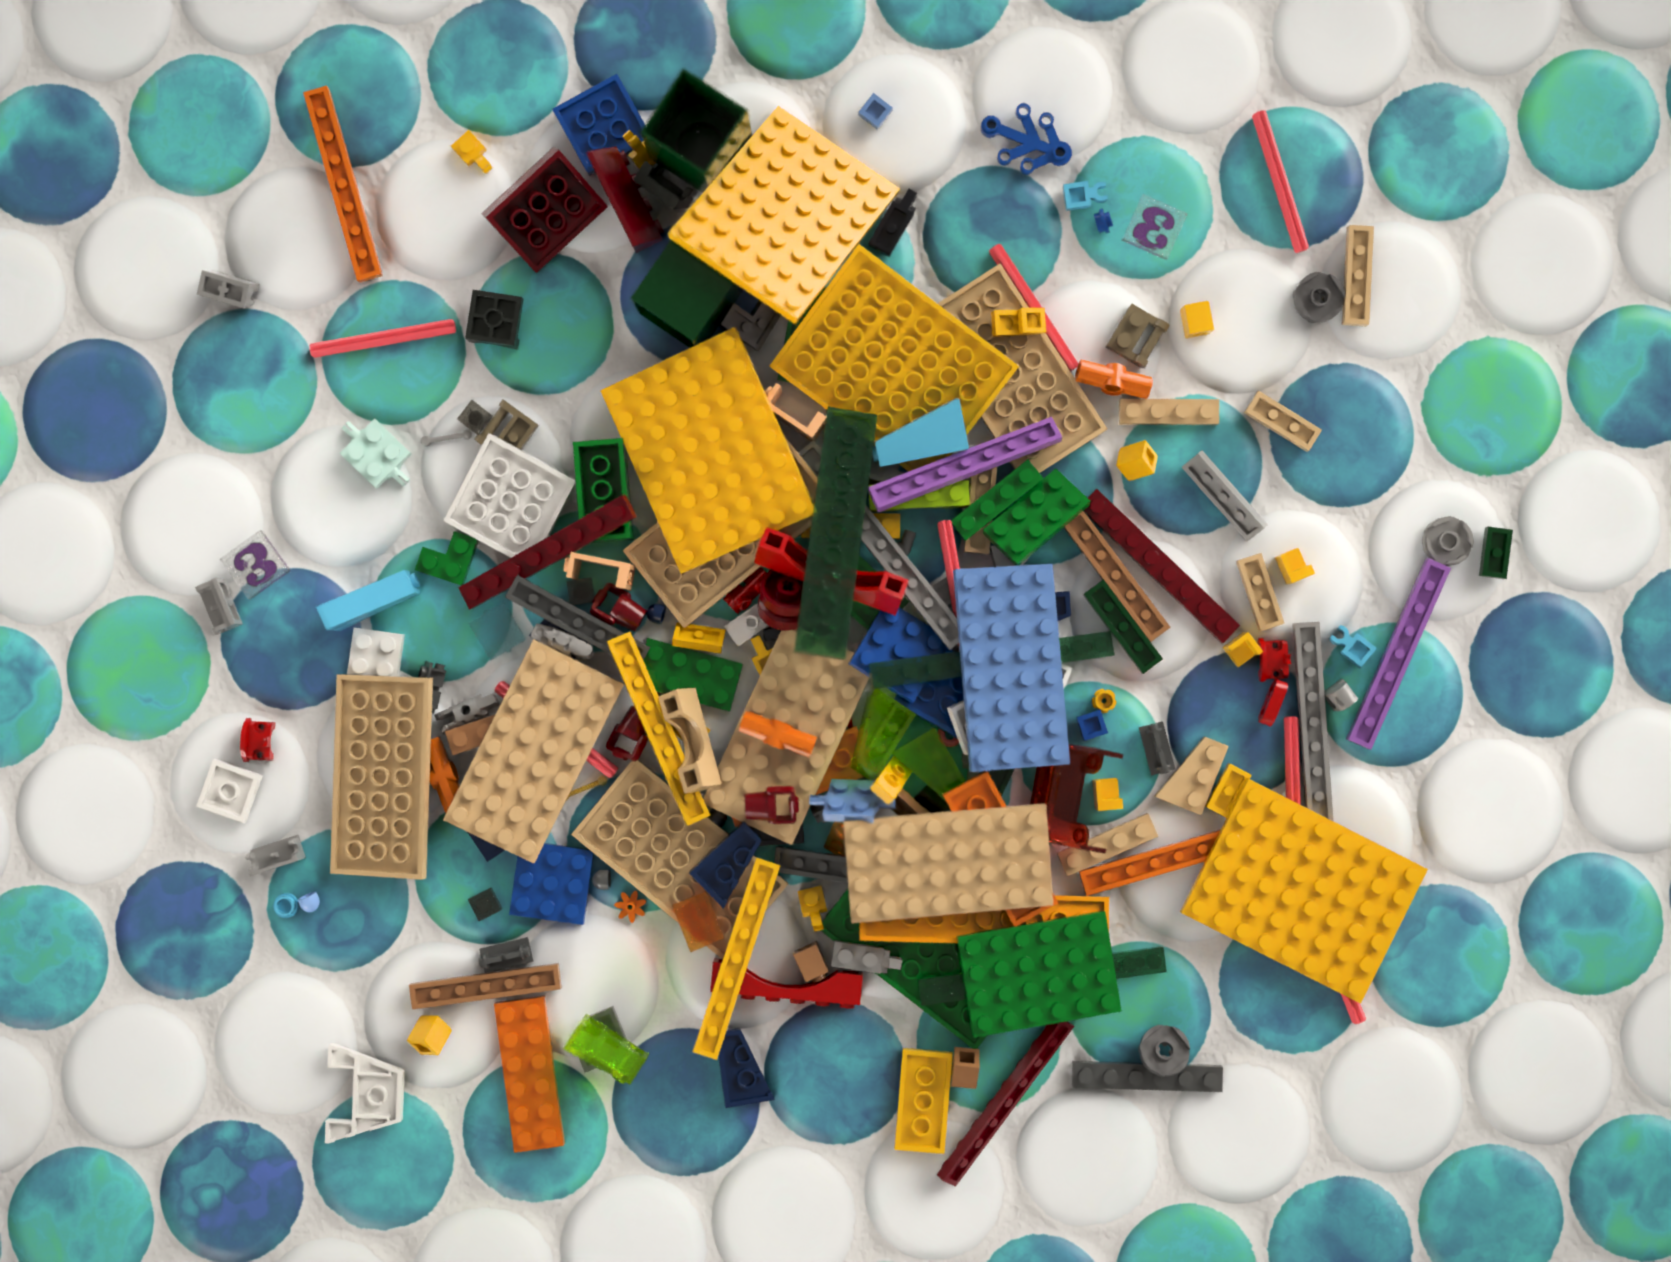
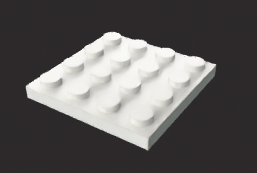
(509, 498)

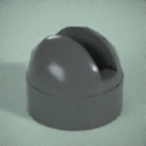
(602, 879)

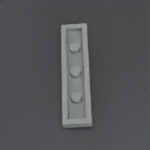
(1224, 495)

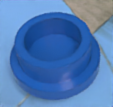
(1103, 221)

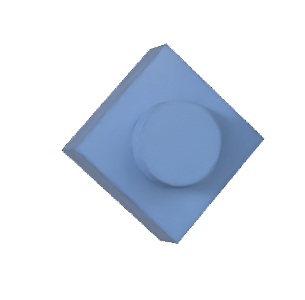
(875, 111)

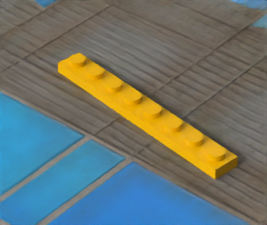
(657, 729)
(736, 958)

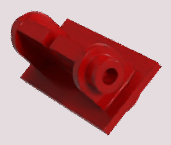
(741, 597)

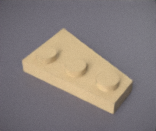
(1195, 777)

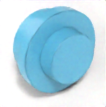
(286, 905)

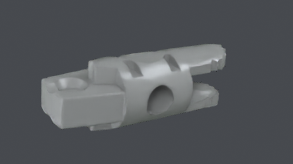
(562, 641)
(478, 708)

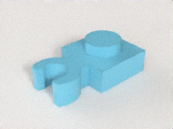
(1079, 195)
(1355, 649)

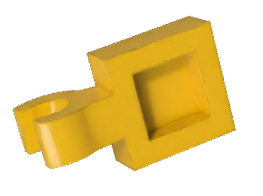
(471, 151)
(639, 151)
(763, 654)
(812, 904)

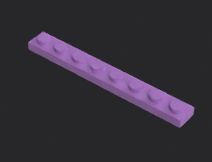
(964, 464)
(1398, 653)

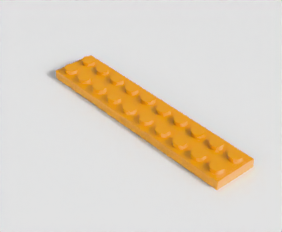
(947, 927)

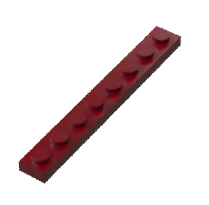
(548, 551)
(1160, 567)
(1004, 1102)

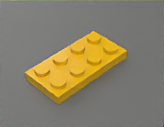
(923, 1100)

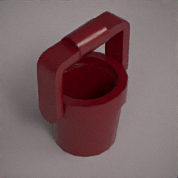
(625, 611)
(631, 728)
(763, 805)

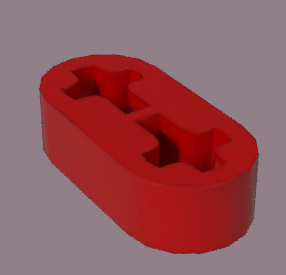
(1273, 702)

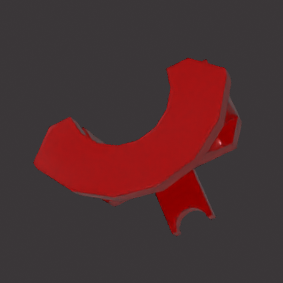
(1273, 659)
(256, 740)

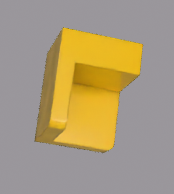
(1197, 319)
(1137, 460)
(1293, 566)
(1242, 648)
(1106, 794)
(429, 1035)

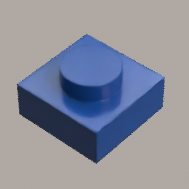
(1091, 725)

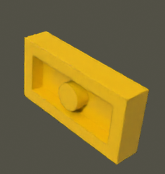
(699, 638)
(1227, 790)

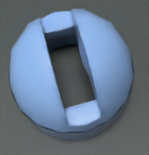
(309, 902)

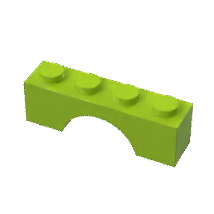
(948, 497)

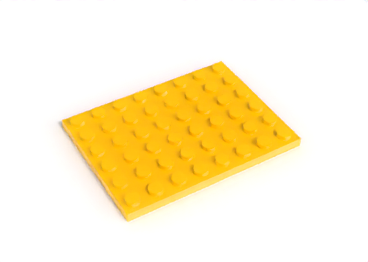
(784, 214)
(889, 352)
(708, 450)
(1303, 890)

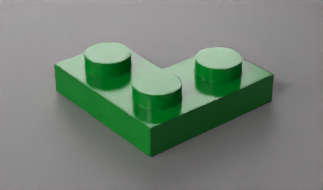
(452, 565)

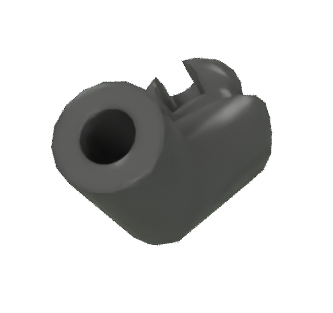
(907, 541)

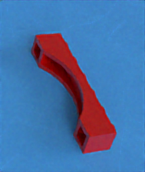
(786, 556)
(838, 987)

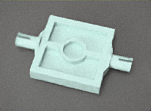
(375, 453)

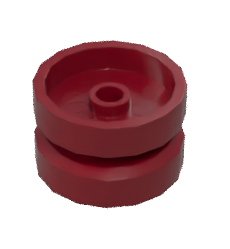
(779, 600)

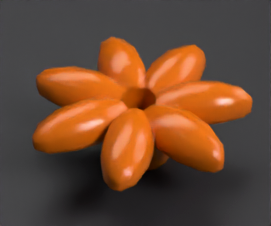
(635, 906)

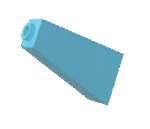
(927, 436)
(368, 600)

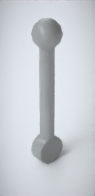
(426, 441)

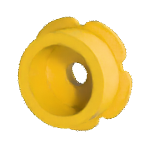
(1110, 700)

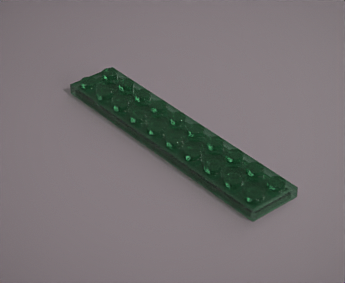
(835, 534)

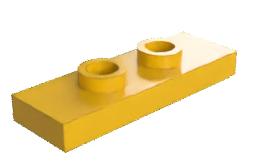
(891, 780)

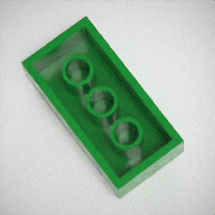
(601, 478)

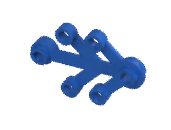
(1029, 141)

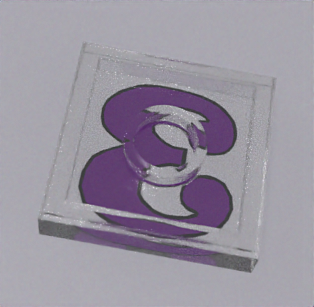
(1154, 226)
(255, 564)

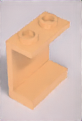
(810, 432)
(625, 575)

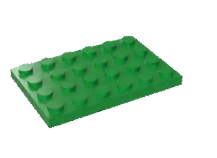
(1038, 973)

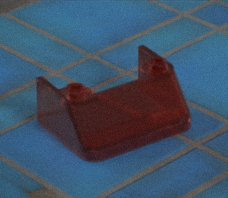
(1061, 791)

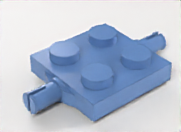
(850, 801)

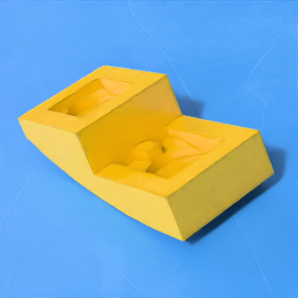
(1018, 322)

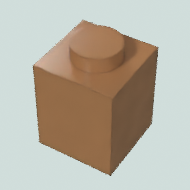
(811, 962)
(965, 1067)

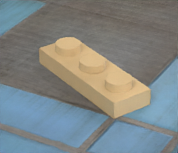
(1282, 421)
(1260, 592)

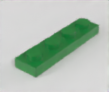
(996, 500)

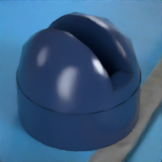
(656, 613)

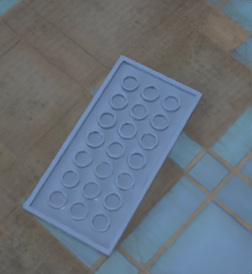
(1011, 667)

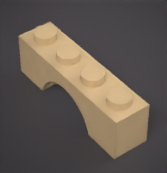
(699, 766)

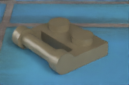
(1130, 331)
(516, 432)

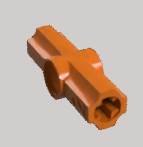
(1113, 379)
(777, 734)
(443, 773)

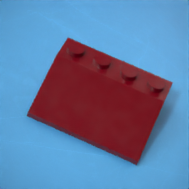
(625, 197)
(545, 209)

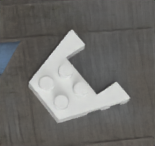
(376, 1093)

